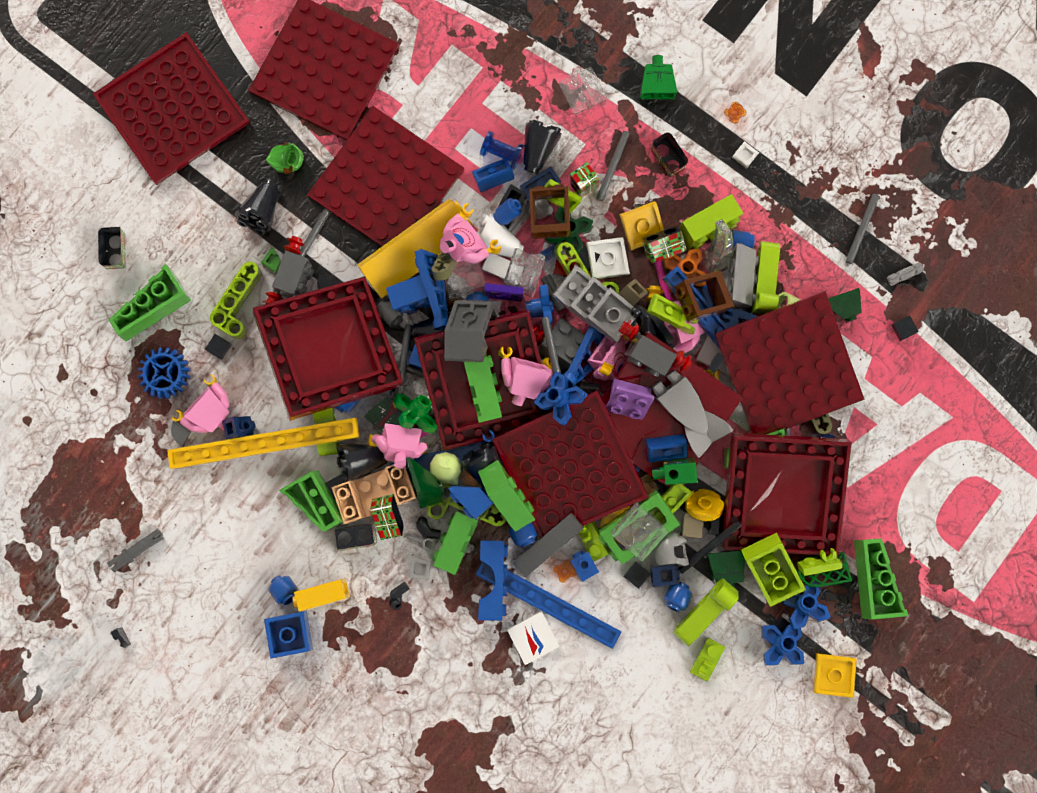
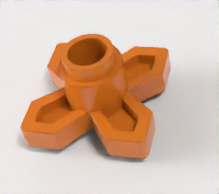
(690, 263)

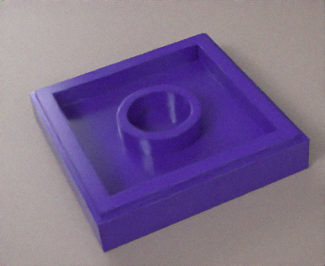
(504, 292)

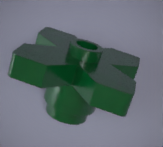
(577, 227)

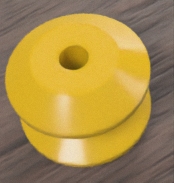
(653, 290)

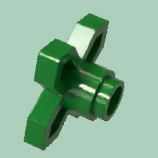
(415, 412)

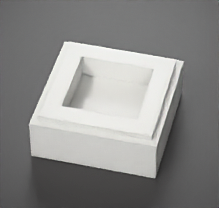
(745, 155)

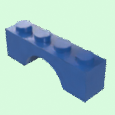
(492, 606)

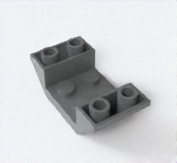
(467, 329)

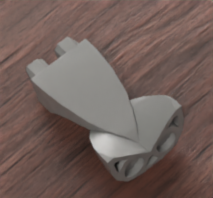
(685, 406)

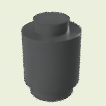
(388, 315)

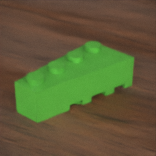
(151, 304)
(876, 581)

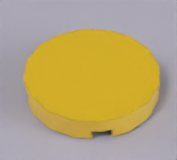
(704, 505)

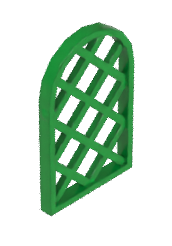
(821, 584)

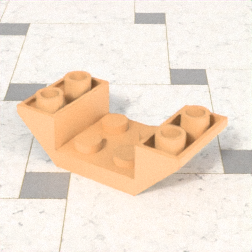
(356, 496)

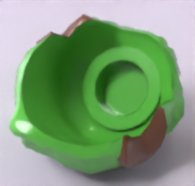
(285, 158)

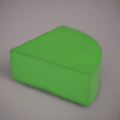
(271, 260)

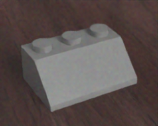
(742, 276)

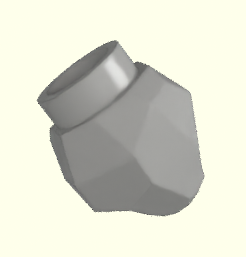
(543, 209)

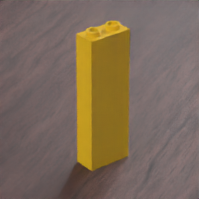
(396, 259)

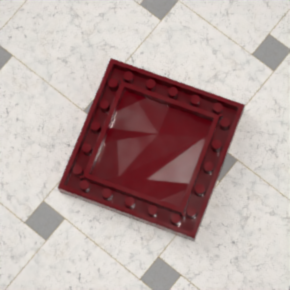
(327, 347)
(450, 387)
(657, 422)
(786, 489)

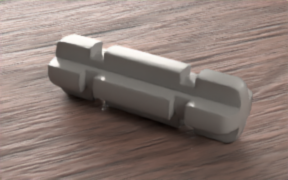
(905, 274)

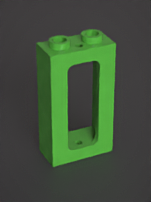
(653, 500)

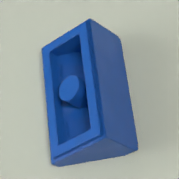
(493, 175)
(666, 448)

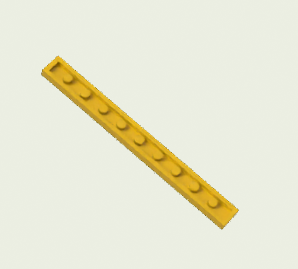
(263, 443)

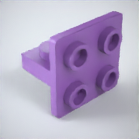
(629, 399)

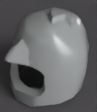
(671, 550)

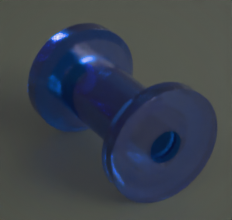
(501, 150)

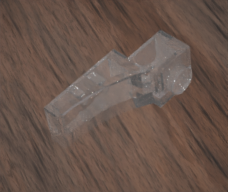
(720, 248)

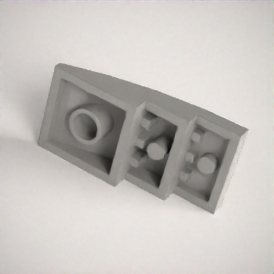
(594, 303)

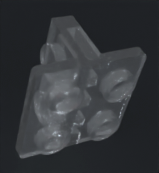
(582, 90)
(525, 271)

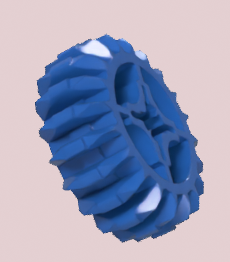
(152, 362)

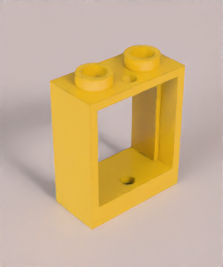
(321, 594)

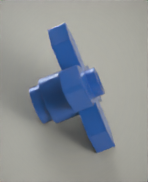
(541, 306)
(560, 397)
(801, 613)
(777, 650)

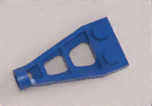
(424, 262)
(576, 372)

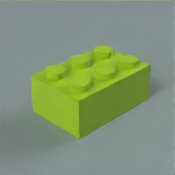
(702, 225)
(773, 569)

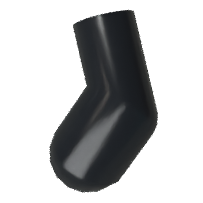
(639, 311)
(425, 530)
(395, 599)

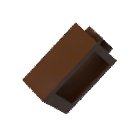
(549, 230)
(718, 292)

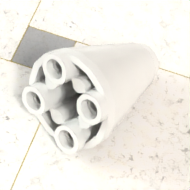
(492, 230)

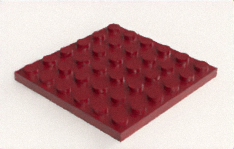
(324, 68)
(171, 108)
(384, 178)
(790, 365)
(571, 466)

